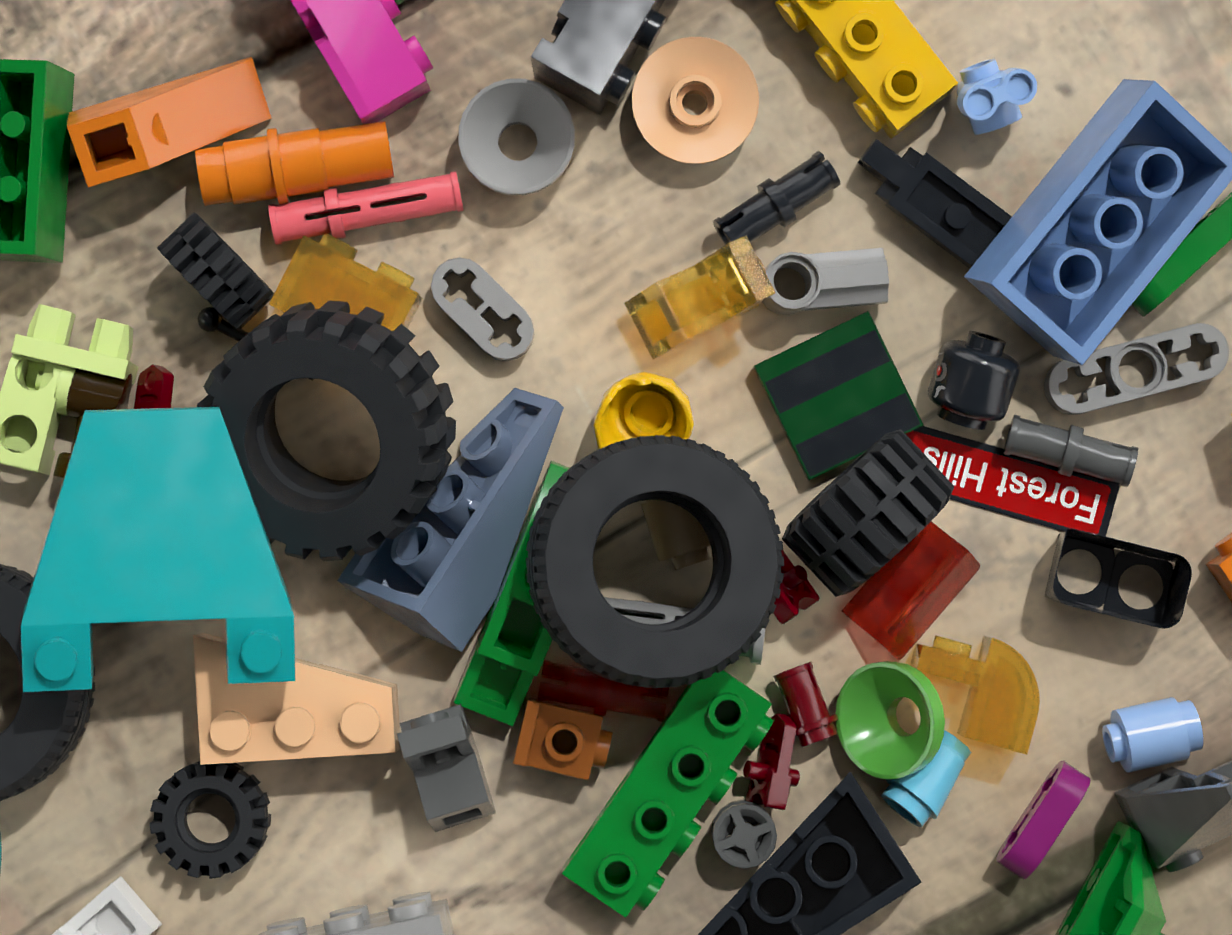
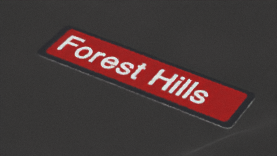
(1017, 484)

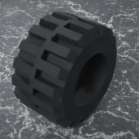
(868, 513)

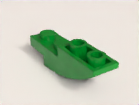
(512, 638)

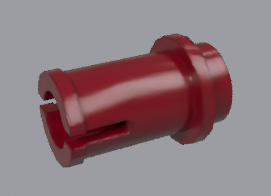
(806, 704)

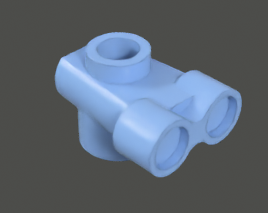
(993, 95)

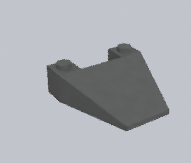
(1179, 813)

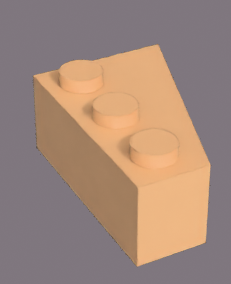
(312, 717)

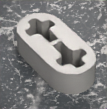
(493, 298)

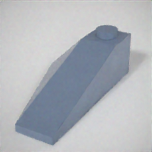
(457, 549)

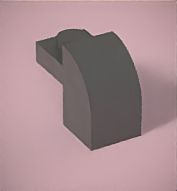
(446, 768)

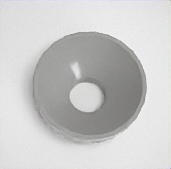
(509, 104)

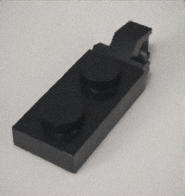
(935, 201)

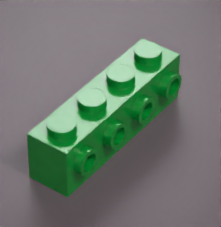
(666, 789)

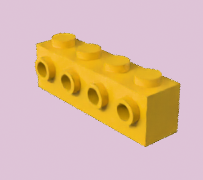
(876, 55)

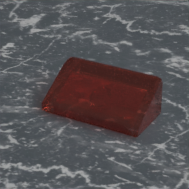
(912, 590)

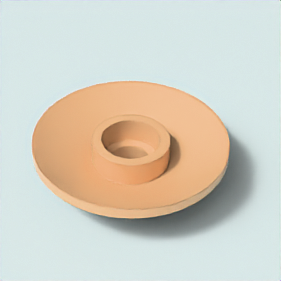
(699, 68)

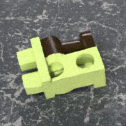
(57, 379)

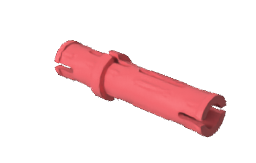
(290, 222)

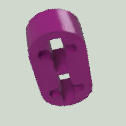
(1043, 820)

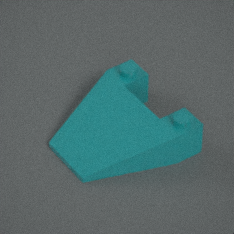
(155, 531)

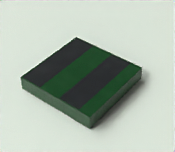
(837, 394)

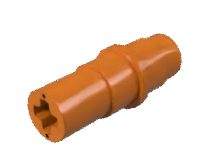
(293, 163)

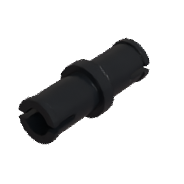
(778, 200)

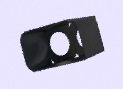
(1175, 579)

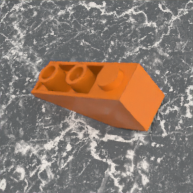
(166, 121)

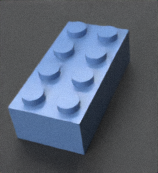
(1103, 220)

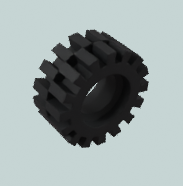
(216, 271)
(199, 856)

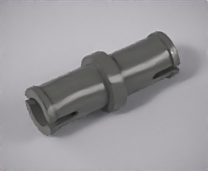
(1071, 450)

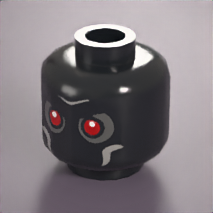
(973, 381)

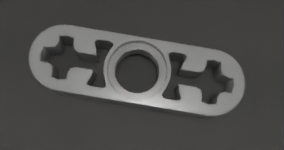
(1185, 373)

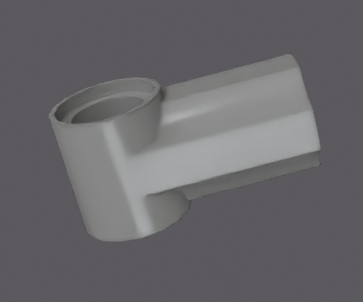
(832, 280)

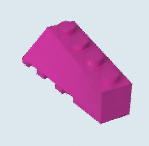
(367, 53)

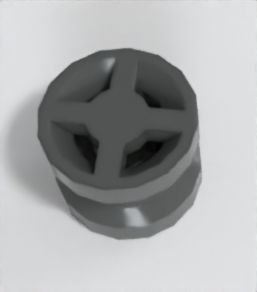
(748, 843)

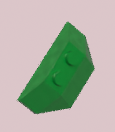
(1118, 892)

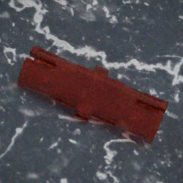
(602, 694)

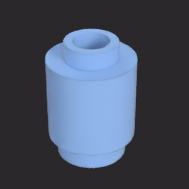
(1153, 734)

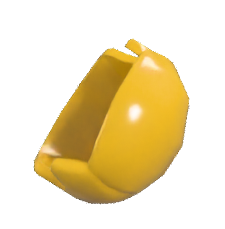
(642, 407)

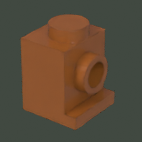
(540, 724)

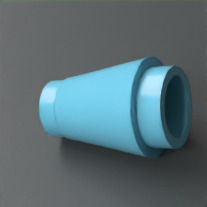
(926, 790)

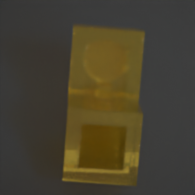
(700, 298)
(1001, 694)

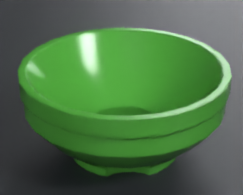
(870, 725)

